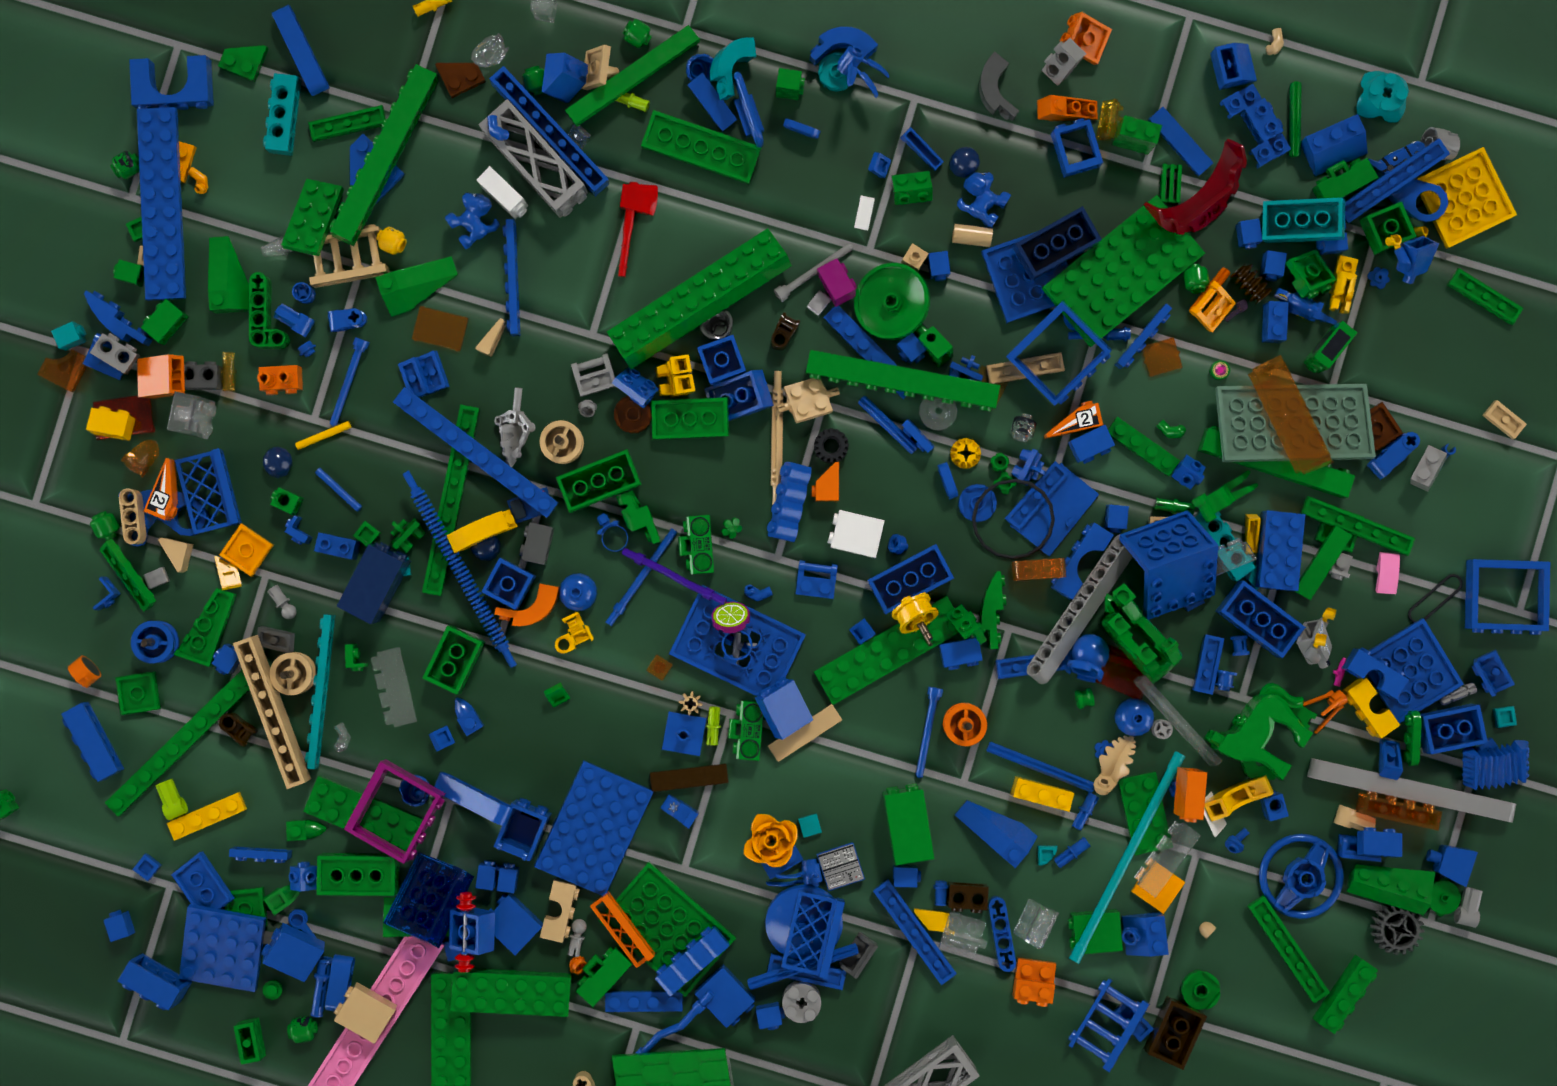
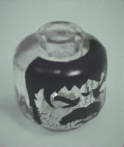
(1023, 428)

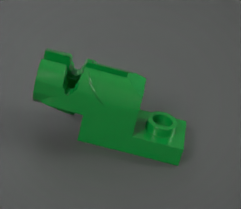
(638, 518)

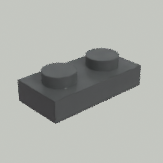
(276, 639)

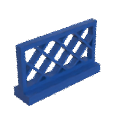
(223, 483)
(828, 941)

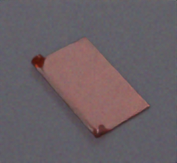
(137, 407)
(1121, 673)

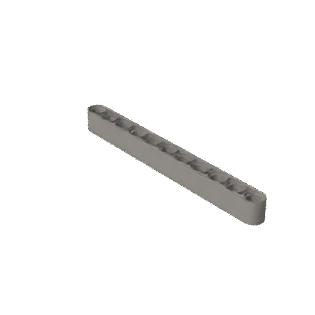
(1412, 790)

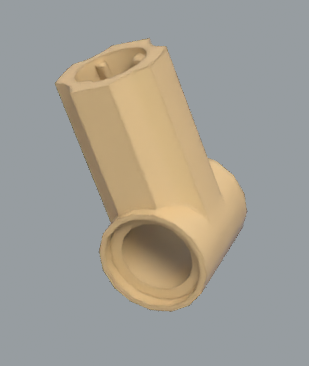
(1351, 819)

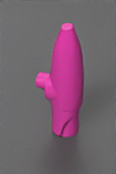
(1339, 673)

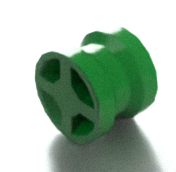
(1084, 698)

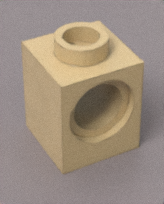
(914, 257)

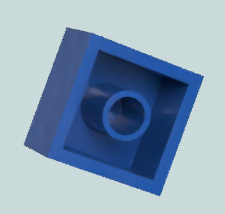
(721, 360)
(508, 583)

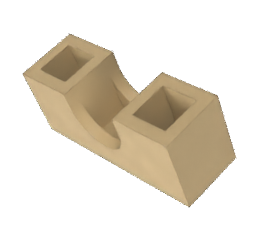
(557, 927)

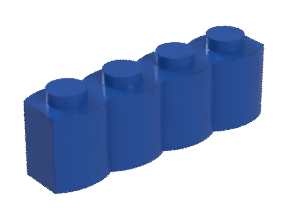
(789, 502)
(692, 960)

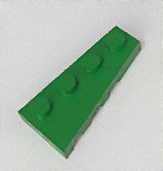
(208, 629)

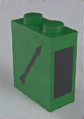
(1330, 347)

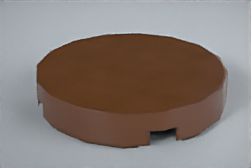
(631, 416)

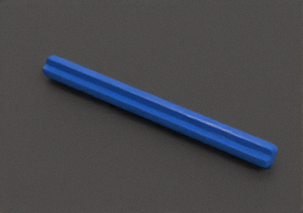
(1040, 767)
(782, 973)

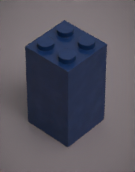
(374, 582)

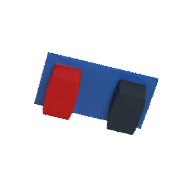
(521, 510)

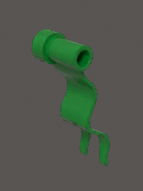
(1222, 497)

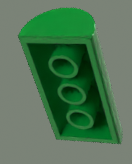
(598, 481)

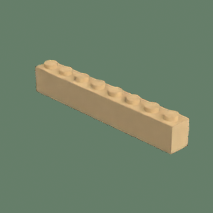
(272, 712)

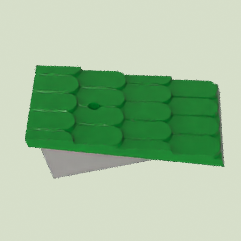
(674, 1068)

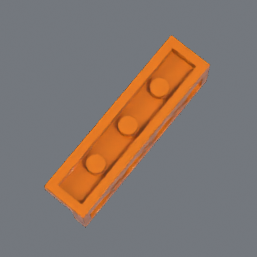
(627, 925)

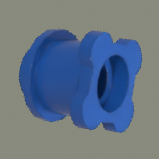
(1225, 680)

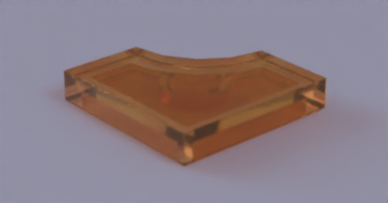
(64, 371)

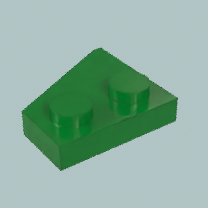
(244, 61)

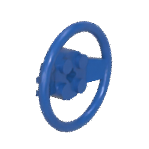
(1295, 888)

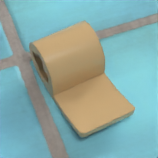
(584, 1076)

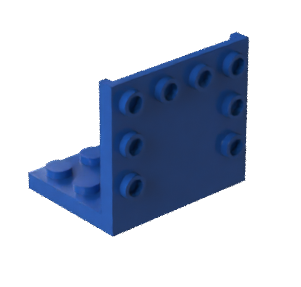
(1176, 561)

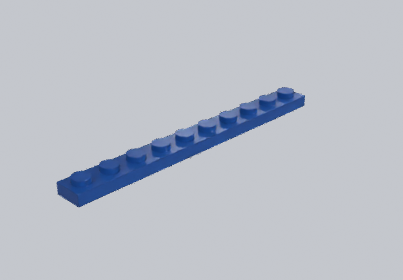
(475, 452)

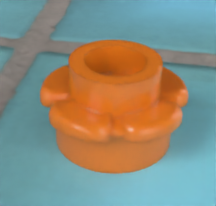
(576, 965)

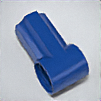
(298, 322)

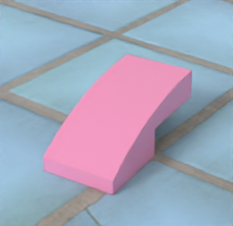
(1388, 573)

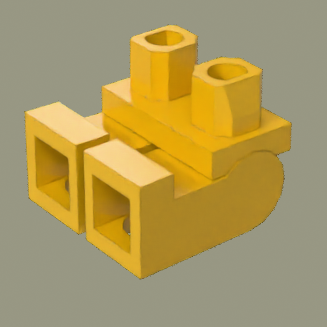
(678, 377)

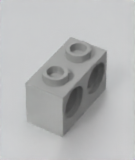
(1063, 62)
(113, 357)

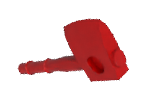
(639, 199)

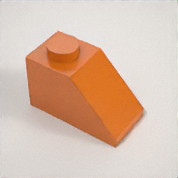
(827, 486)

